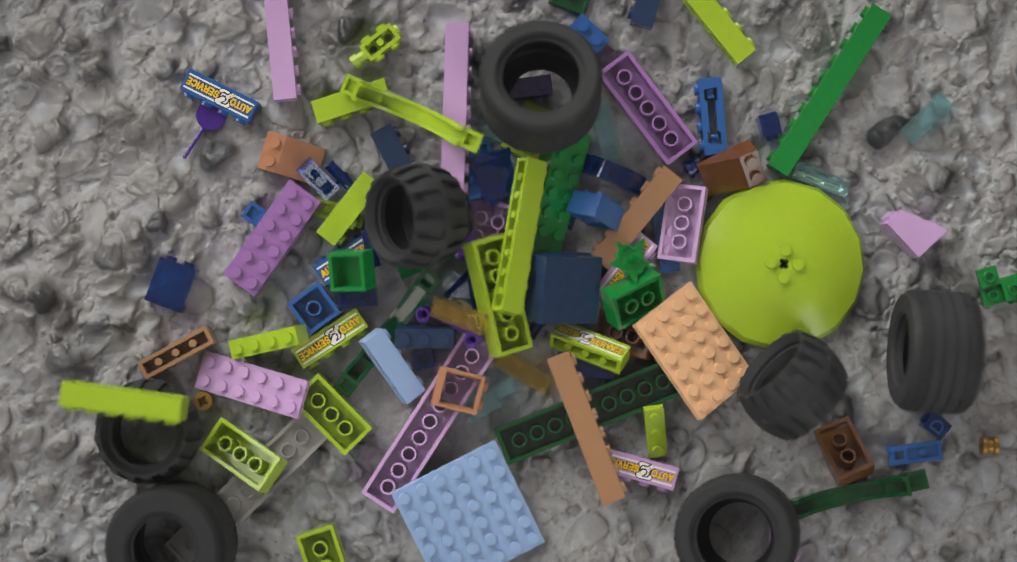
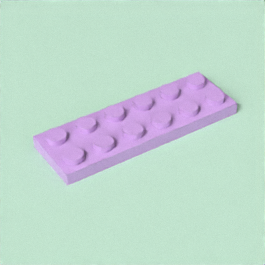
(252, 384)

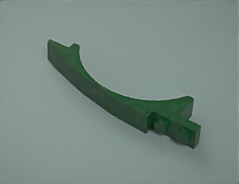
(401, 315)
(881, 487)

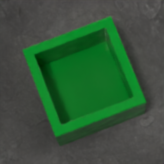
(351, 270)

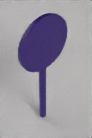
(207, 119)

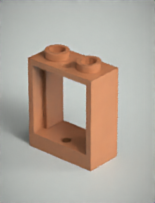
(440, 384)

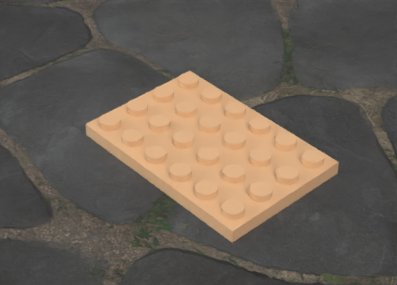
(692, 350)

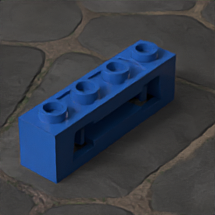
(701, 109)

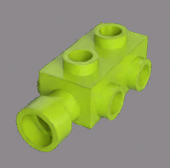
(379, 42)

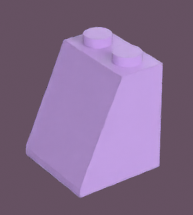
(911, 232)

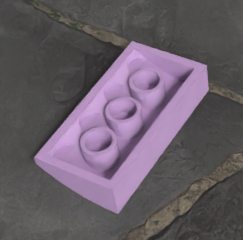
(683, 224)

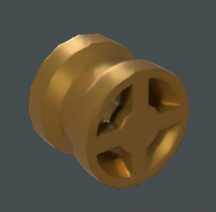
(209, 398)
(989, 446)

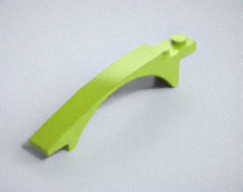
(390, 102)

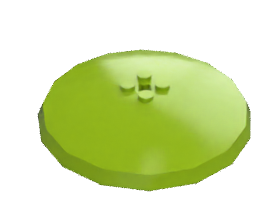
(742, 257)

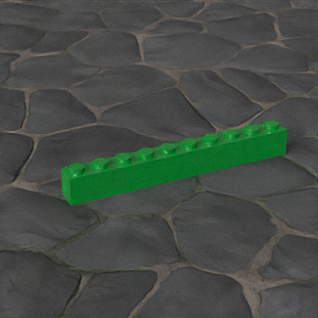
(828, 90)

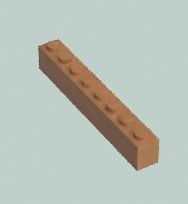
(585, 427)

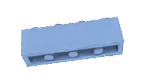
(392, 365)

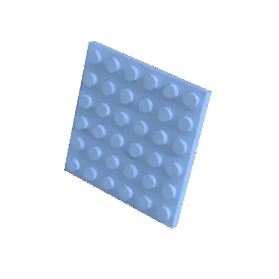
(469, 510)

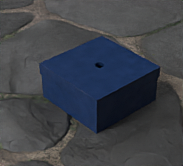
(563, 288)

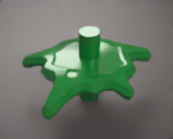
(631, 260)

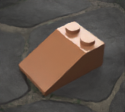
(285, 155)

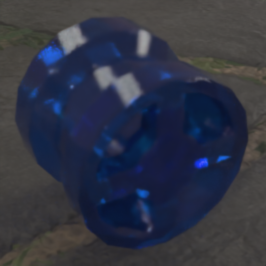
(691, 167)

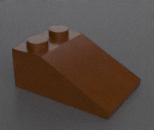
(732, 169)
(627, 336)
(844, 451)

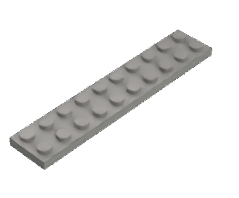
(292, 443)

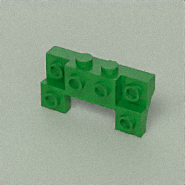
(995, 289)

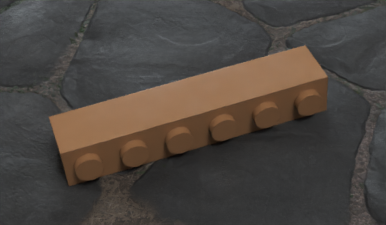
(638, 214)

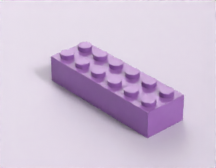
(647, 109)
(273, 238)

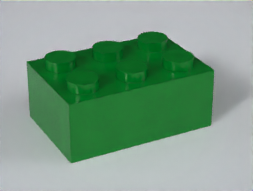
(630, 301)

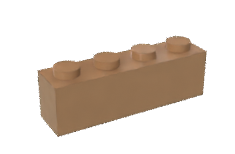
(177, 352)

